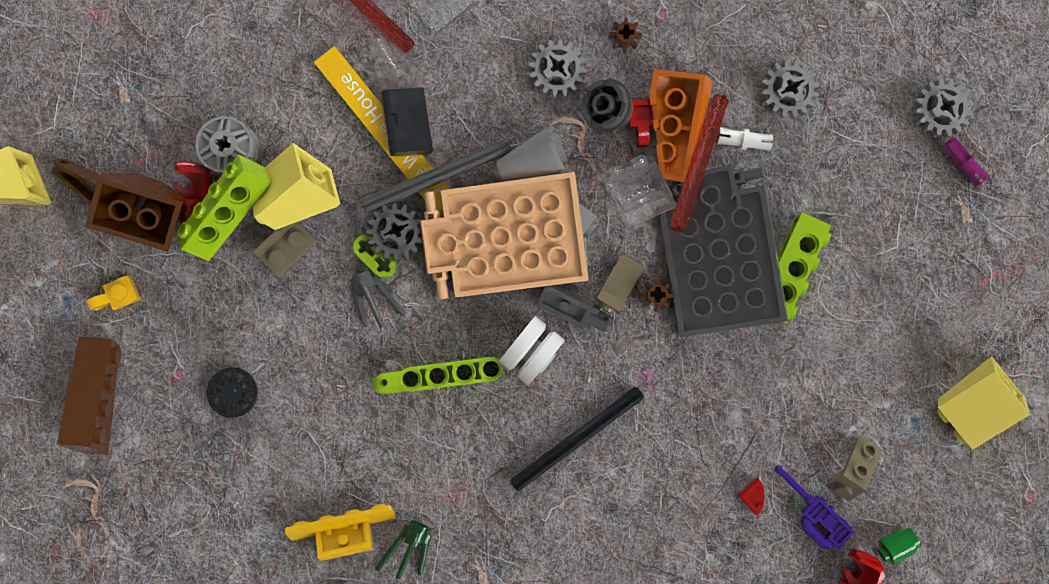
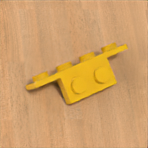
(342, 534)

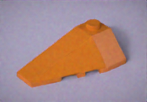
(679, 113)

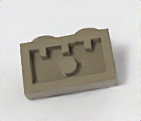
(284, 247)

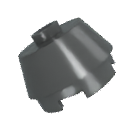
(607, 105)

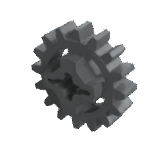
(384, 237)

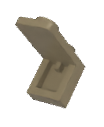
(619, 284)
(858, 470)

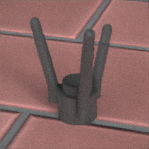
(364, 286)

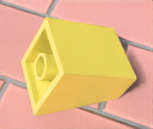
(20, 179)
(297, 189)
(982, 404)

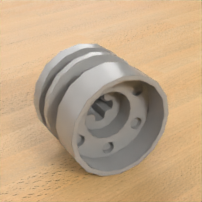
(226, 130)

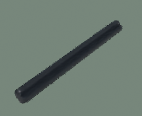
(577, 438)

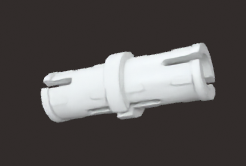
(744, 139)

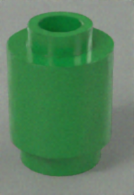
(898, 546)

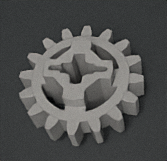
(550, 59)
(794, 98)
(950, 119)

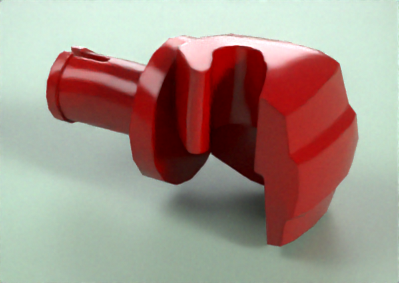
(198, 187)
(868, 569)

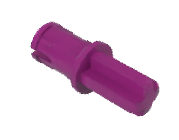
(964, 161)

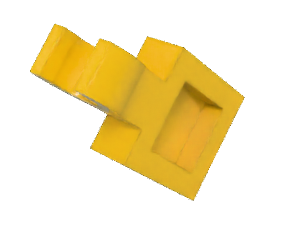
(117, 294)

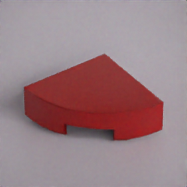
(753, 495)

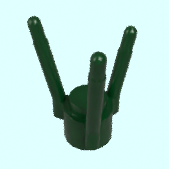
(416, 535)

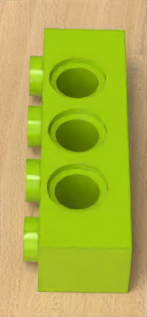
(223, 207)
(817, 234)

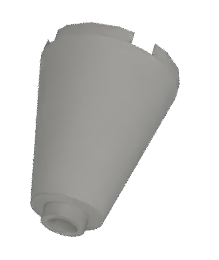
(534, 158)

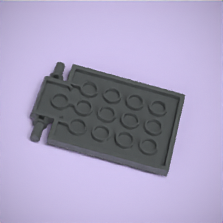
(726, 257)

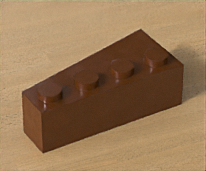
(90, 397)

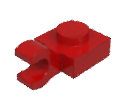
(642, 120)

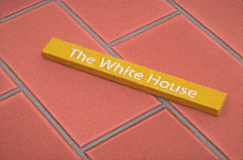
(371, 114)

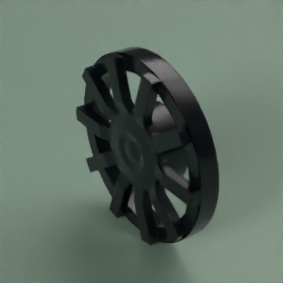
(232, 392)

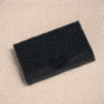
(406, 122)

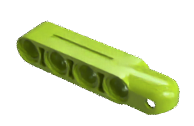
(397, 384)

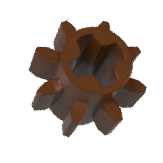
(631, 32)
(651, 300)

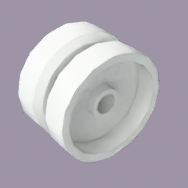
(532, 351)

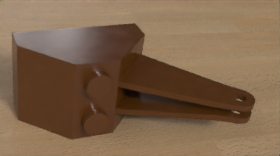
(125, 203)

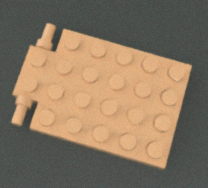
(505, 236)

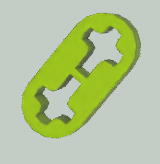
(370, 260)

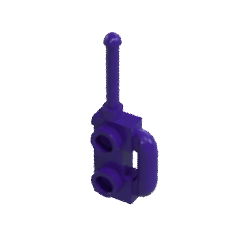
(817, 510)

